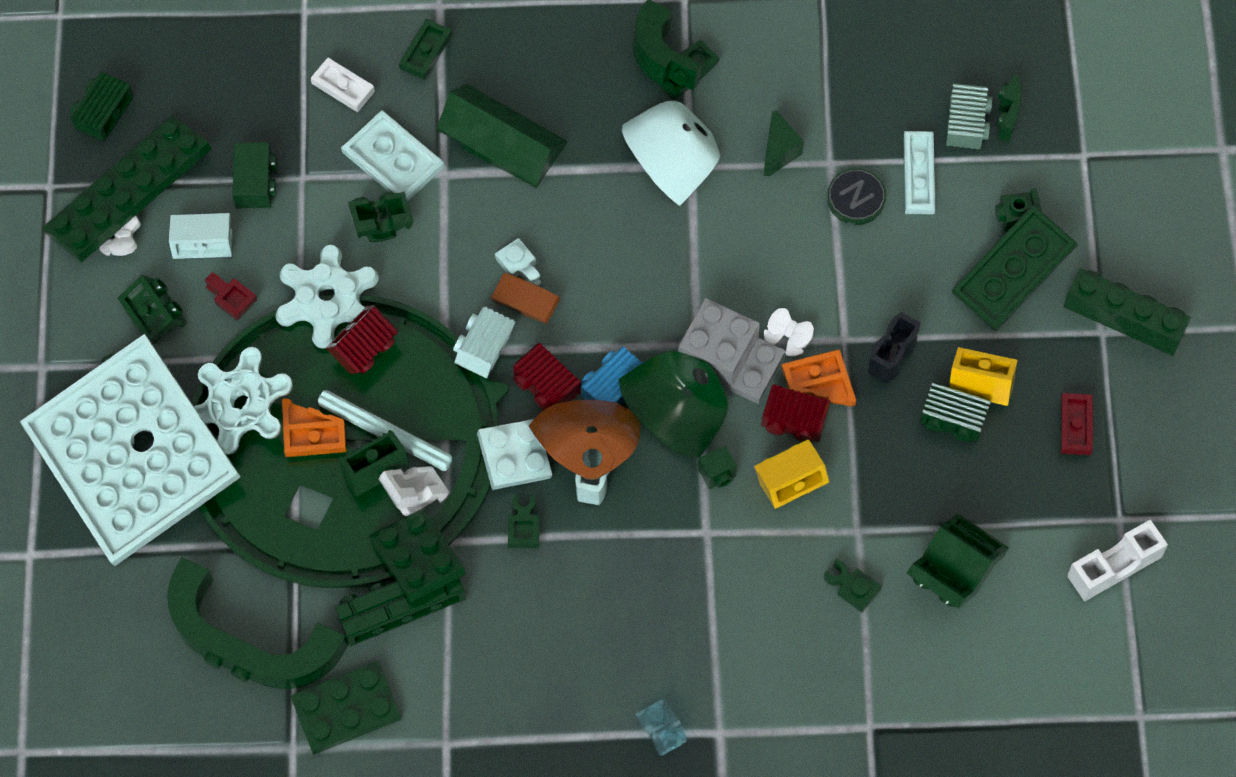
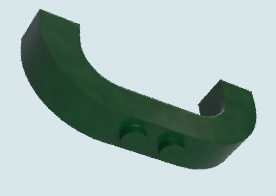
(246, 661)

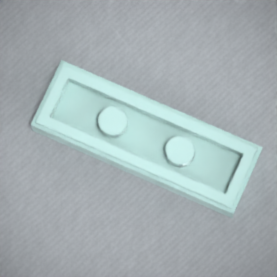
(919, 172)

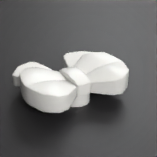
(123, 241)
(798, 333)

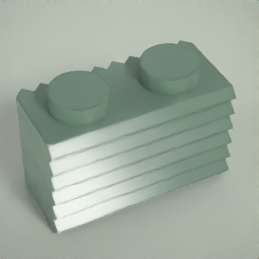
(967, 116)

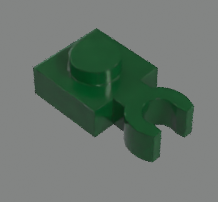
(523, 527)
(855, 588)

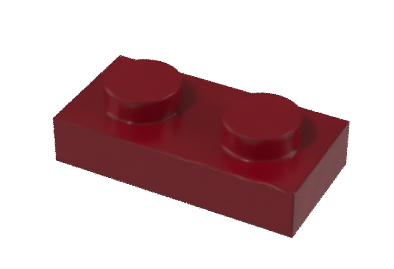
(1076, 424)

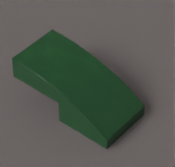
(699, 53)

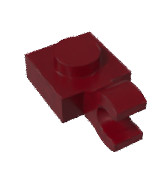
(230, 297)

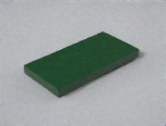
(1014, 268)

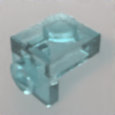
(662, 727)

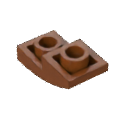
(525, 297)

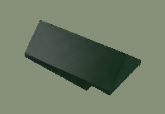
(499, 134)

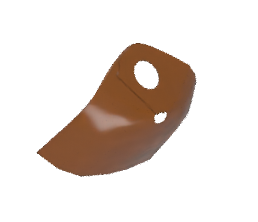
(564, 435)

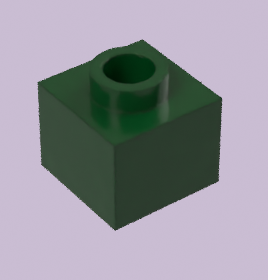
(717, 468)

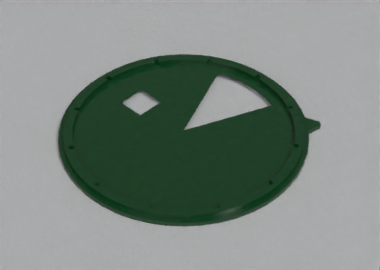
(407, 386)

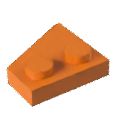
(821, 377)
(311, 431)

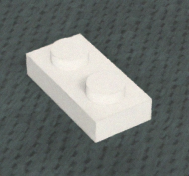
(342, 84)

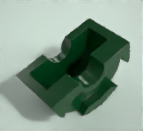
(381, 218)

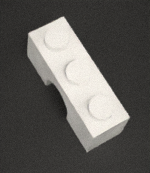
(1102, 570)

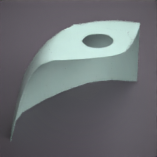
(668, 153)

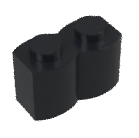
(894, 347)

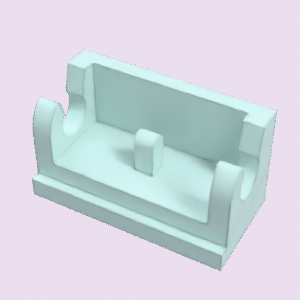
(200, 236)

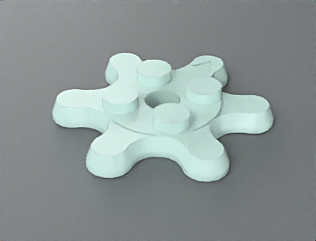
(324, 314)
(228, 386)

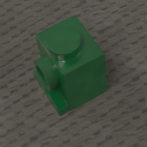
(1009, 210)

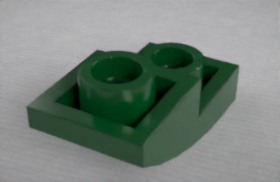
(1010, 103)

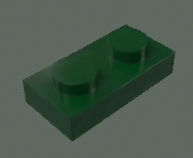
(425, 49)

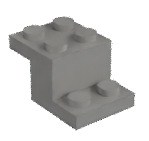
(733, 350)

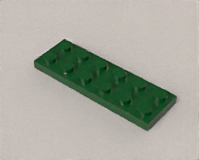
(126, 188)

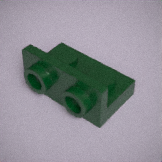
(151, 307)

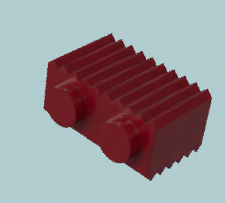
(363, 340)
(545, 378)
(795, 414)

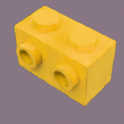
(984, 375)
(791, 474)

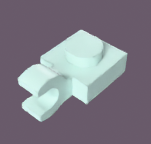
(518, 261)

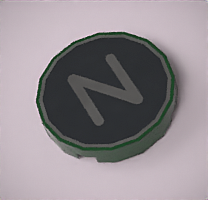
(856, 196)

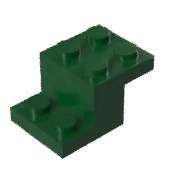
(957, 561)

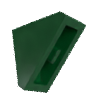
(782, 146)

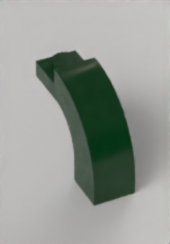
(654, 55)

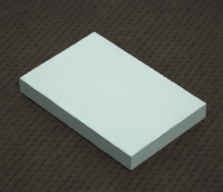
(392, 156)

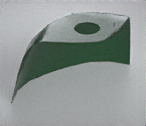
(658, 401)

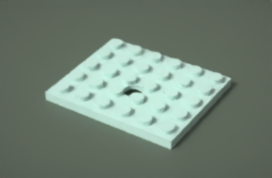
(90, 441)

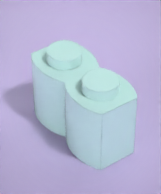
(591, 490)

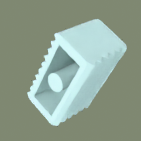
(484, 341)

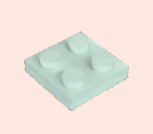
(513, 455)

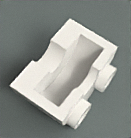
(413, 488)

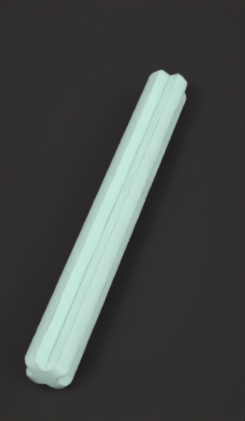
(378, 426)

